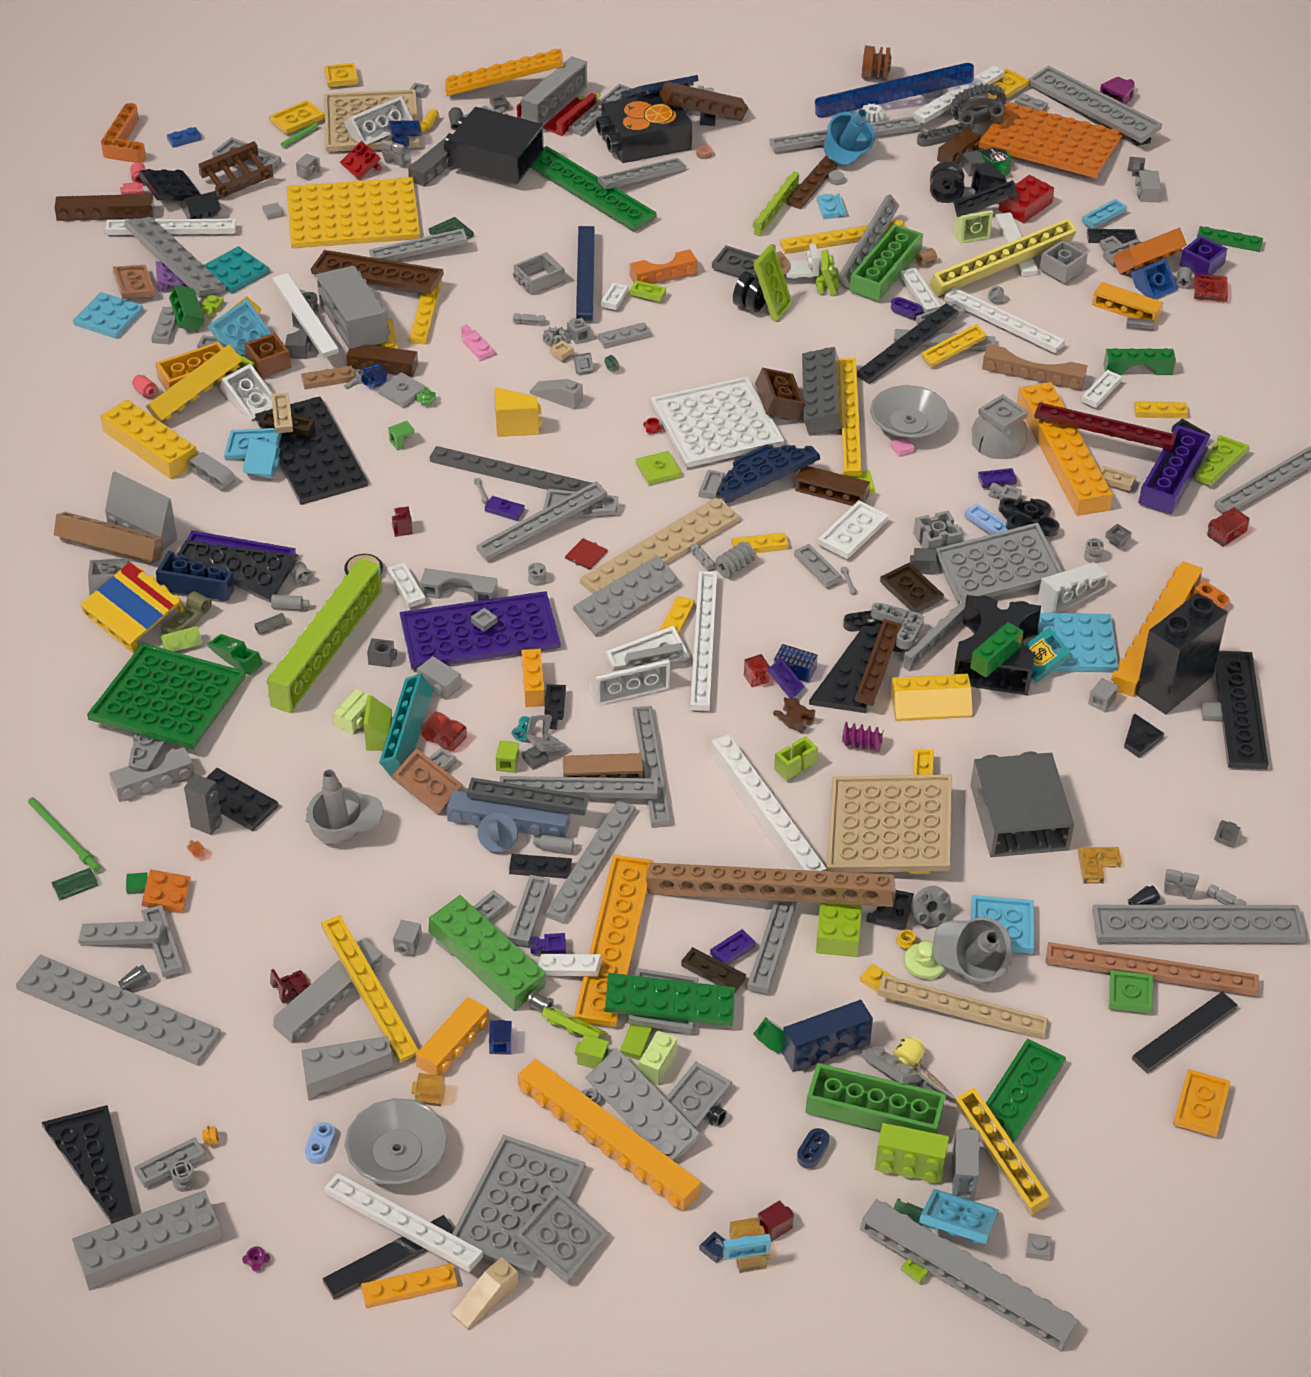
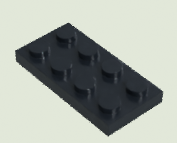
(241, 801)

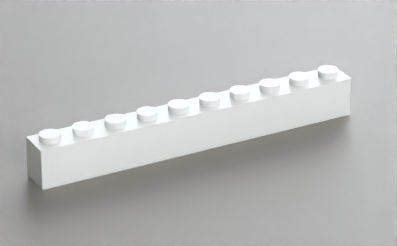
(764, 806)

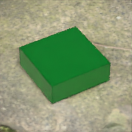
(136, 882)

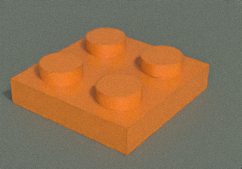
(166, 890)

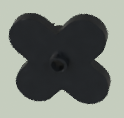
(1028, 512)

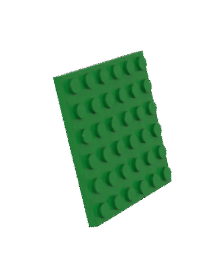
(167, 696)

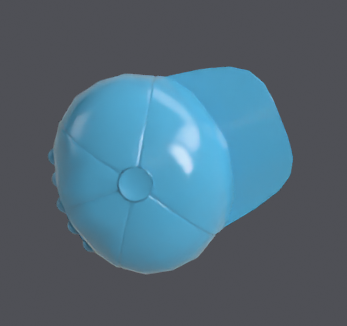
(848, 137)

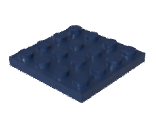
(657, 87)

